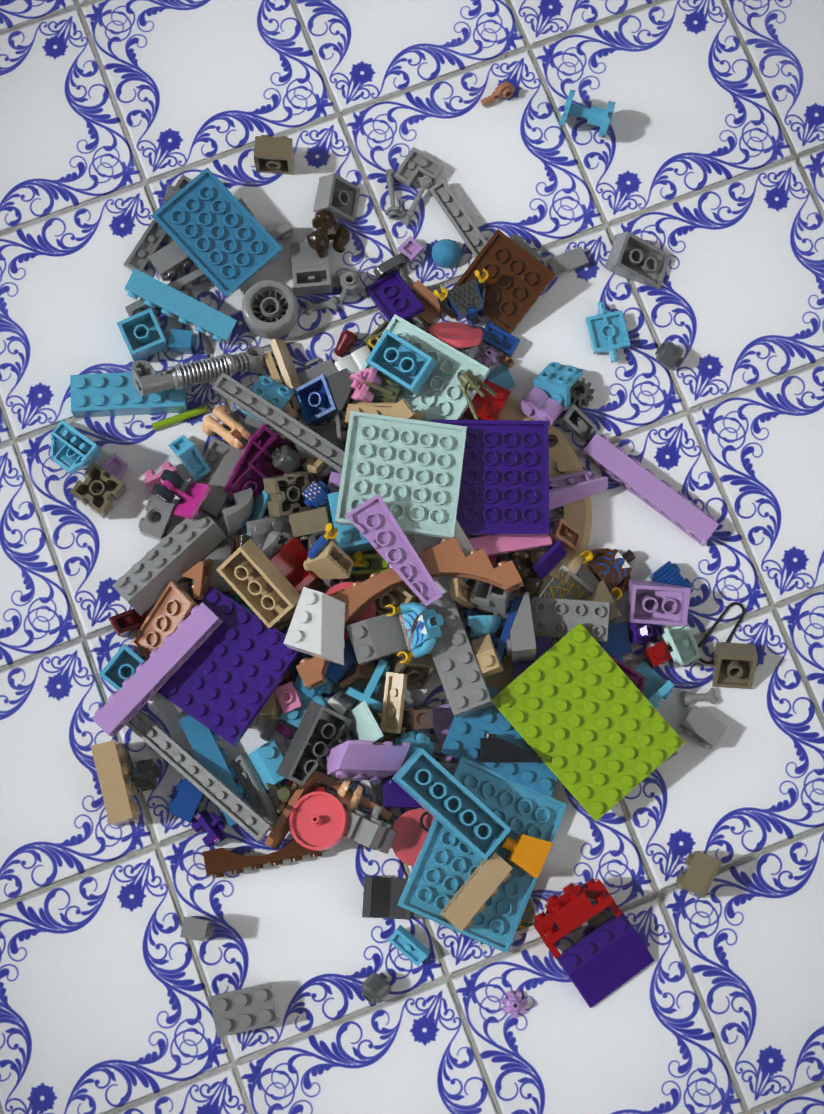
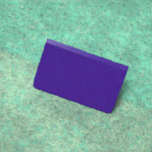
(549, 560)

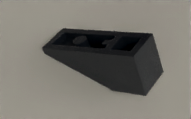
(500, 750)

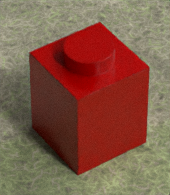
(657, 654)

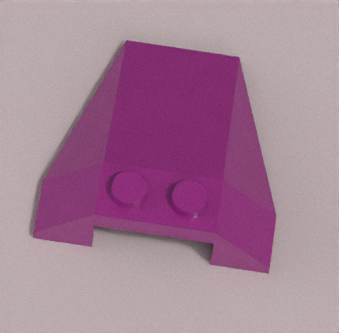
(257, 462)

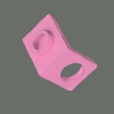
(288, 697)

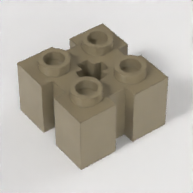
(98, 479)
(286, 493)

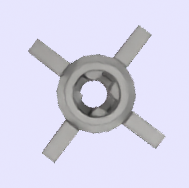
(349, 285)

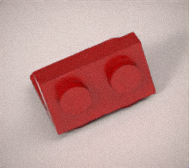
(290, 562)

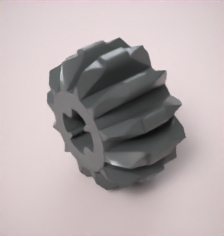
(585, 395)

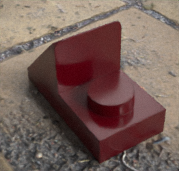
(127, 622)

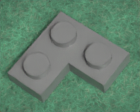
(415, 164)

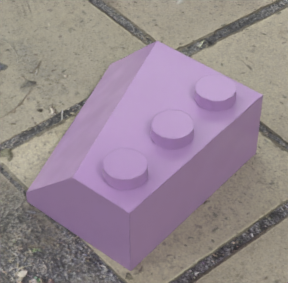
(366, 761)

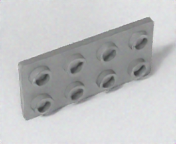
(558, 616)

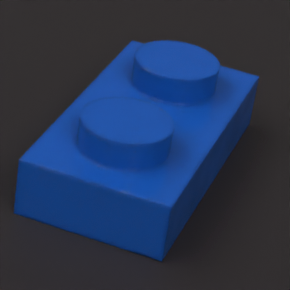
(500, 339)

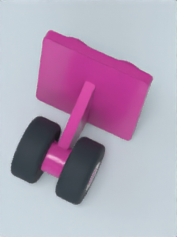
(189, 501)

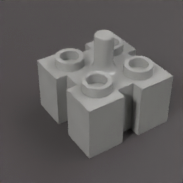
(369, 830)

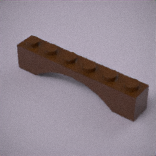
(222, 860)

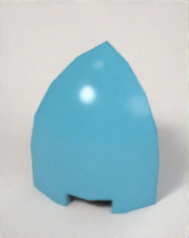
(501, 377)
(483, 625)

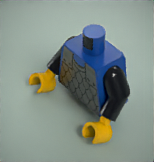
(465, 299)

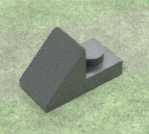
(578, 423)

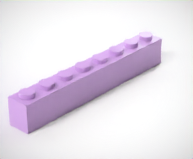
(650, 489)
(156, 670)

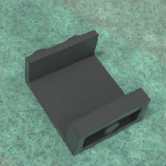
(382, 897)

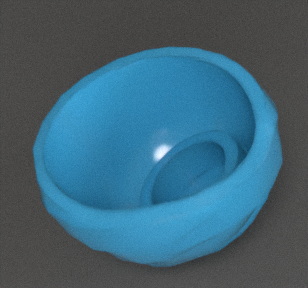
(446, 253)

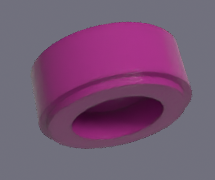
(285, 731)

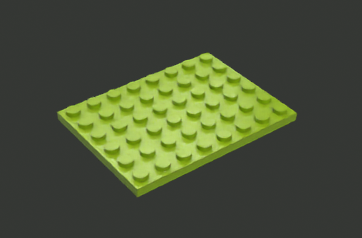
(587, 722)

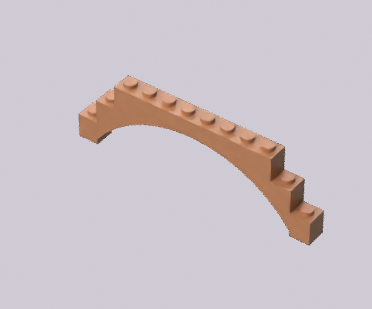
(440, 561)

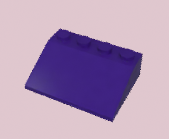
(605, 959)

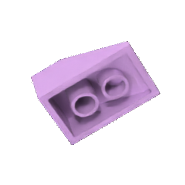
(657, 603)

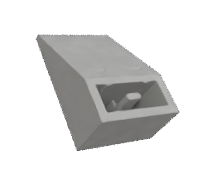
(309, 271)

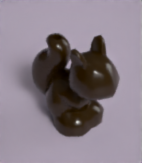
(327, 229)
(531, 583)

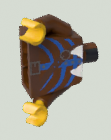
(610, 567)

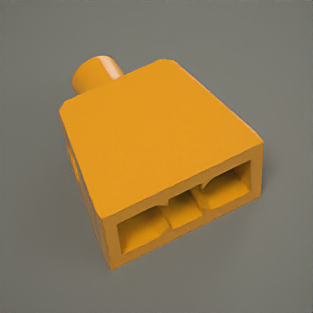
(527, 853)

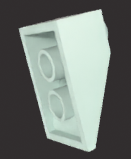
(364, 724)

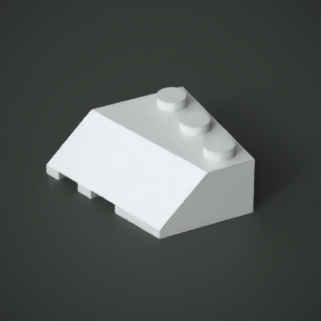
(318, 626)

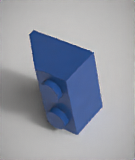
(316, 401)

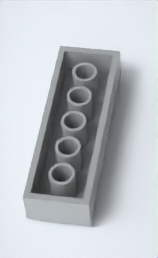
(169, 561)
(457, 663)

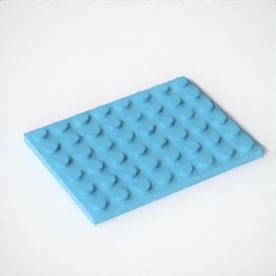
(447, 863)

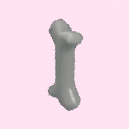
(311, 307)
(688, 698)

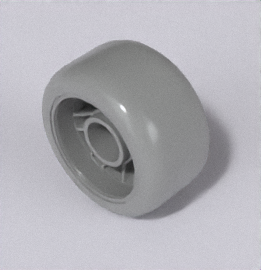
(266, 296)

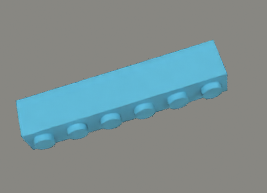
(179, 305)

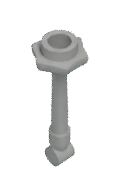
(425, 183)
(392, 212)

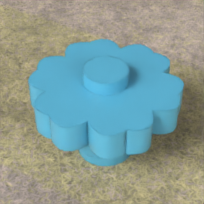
(417, 740)

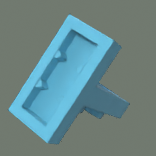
(190, 457)
(372, 687)

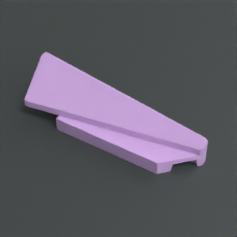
(574, 487)

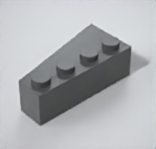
(311, 742)

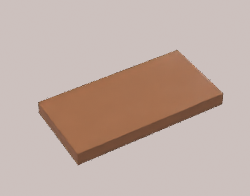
(163, 619)

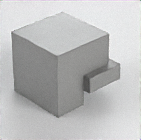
(490, 598)

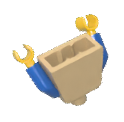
(329, 560)

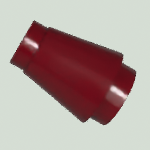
(345, 343)

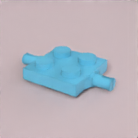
(607, 332)

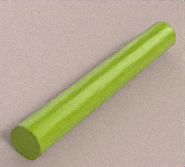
(180, 417)

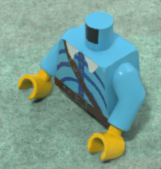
(419, 628)

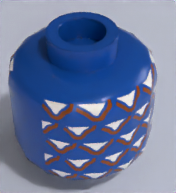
(316, 495)

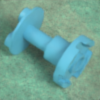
(595, 115)

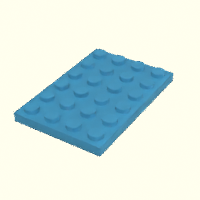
(217, 232)
(464, 741)

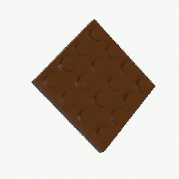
(513, 280)

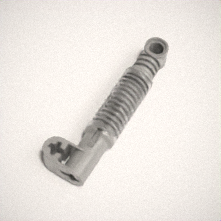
(150, 382)

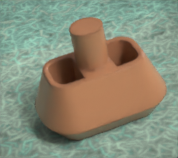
(506, 360)

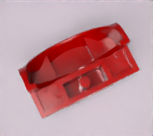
(571, 910)

